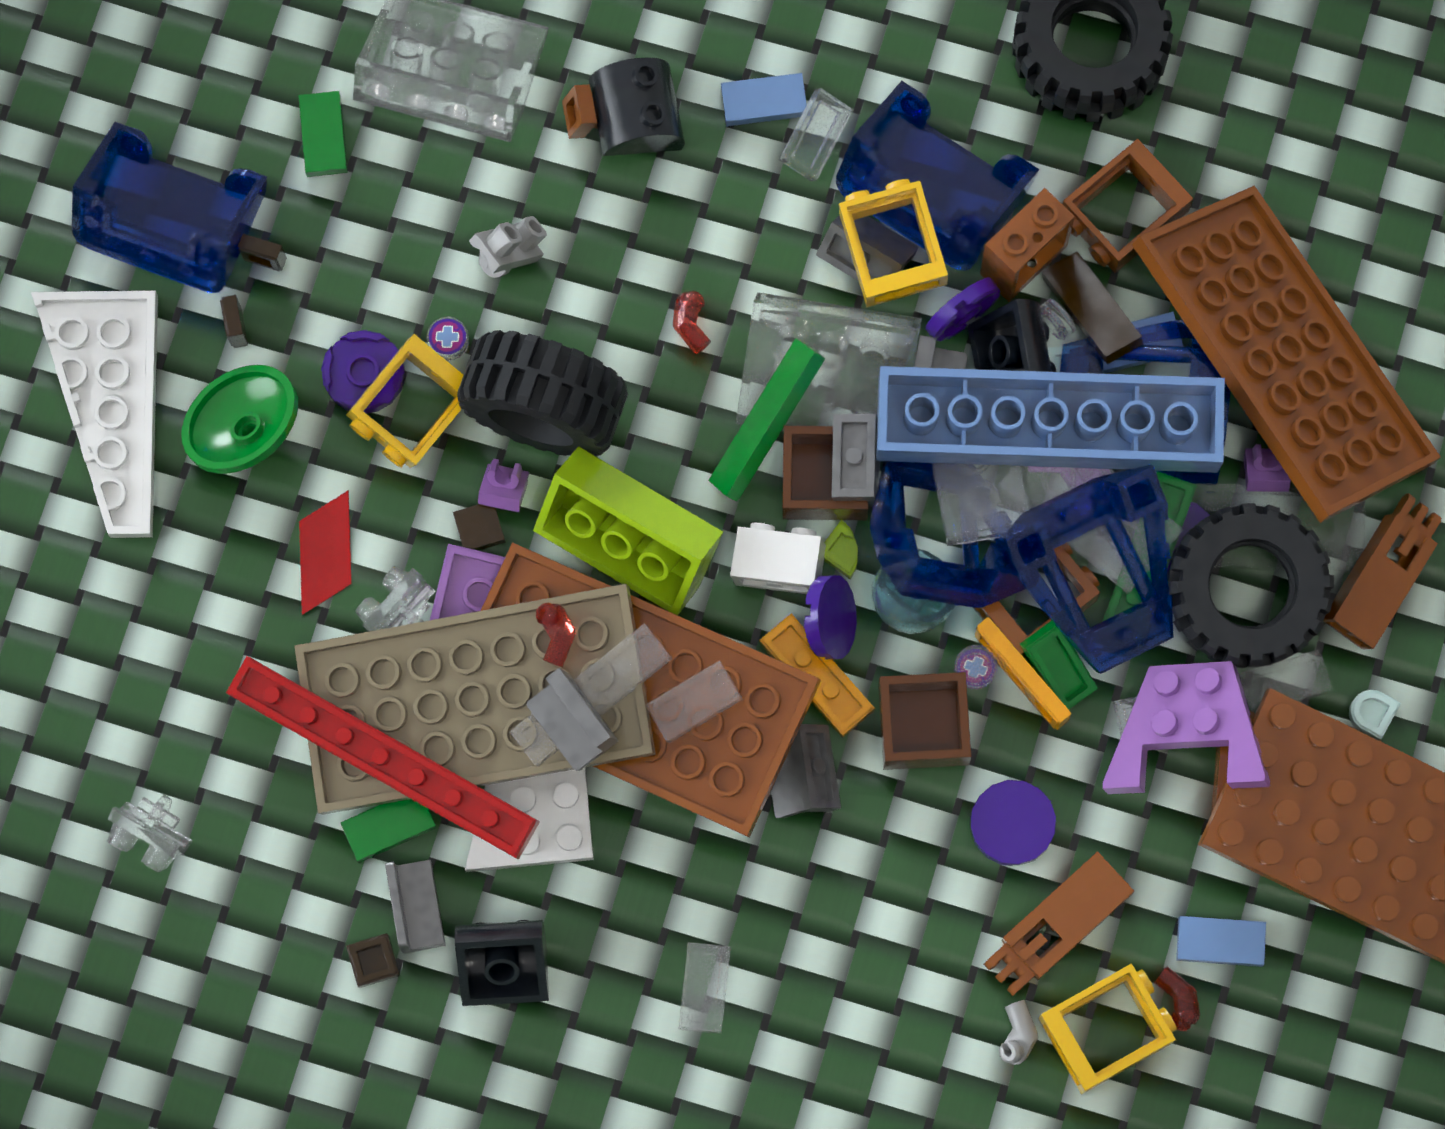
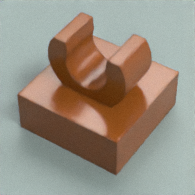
(579, 111)

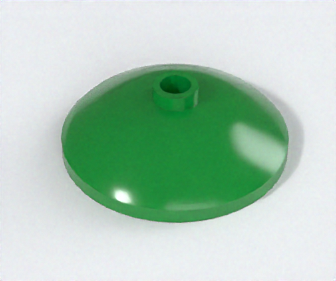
(239, 419)

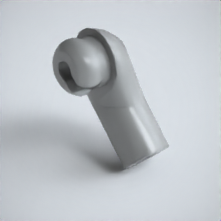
(1022, 1036)

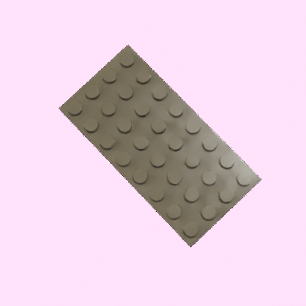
(461, 687)

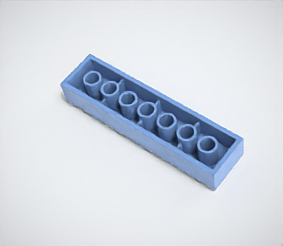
(1050, 419)

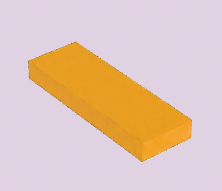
(1022, 674)
(837, 695)

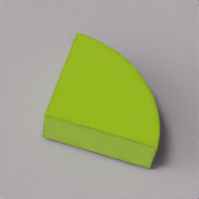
(842, 550)

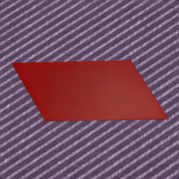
(325, 552)

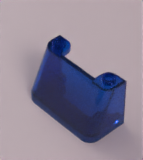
(961, 190)
(161, 213)

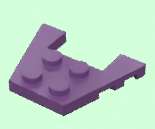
(1188, 709)

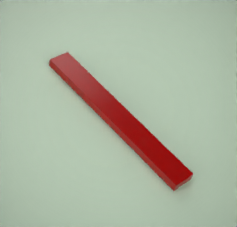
(383, 757)

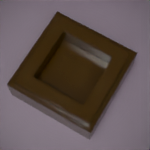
(262, 252)
(233, 321)
(479, 527)
(373, 960)

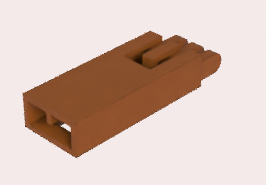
(1379, 584)
(1071, 912)

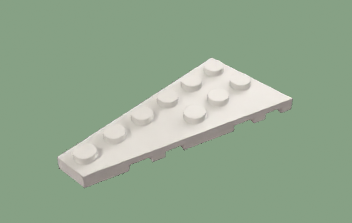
(108, 378)
(564, 826)

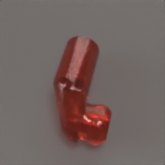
(685, 320)
(560, 630)
(1184, 999)

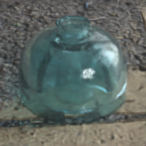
(904, 612)

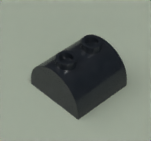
(636, 107)
(1011, 339)
(502, 962)

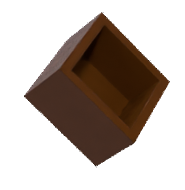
(809, 477)
(924, 721)

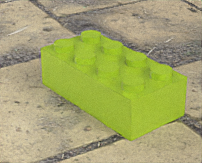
(627, 531)

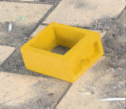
(904, 282)
(439, 371)
(1070, 1052)

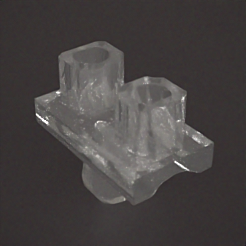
(402, 606)
(153, 825)

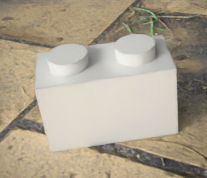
(777, 558)

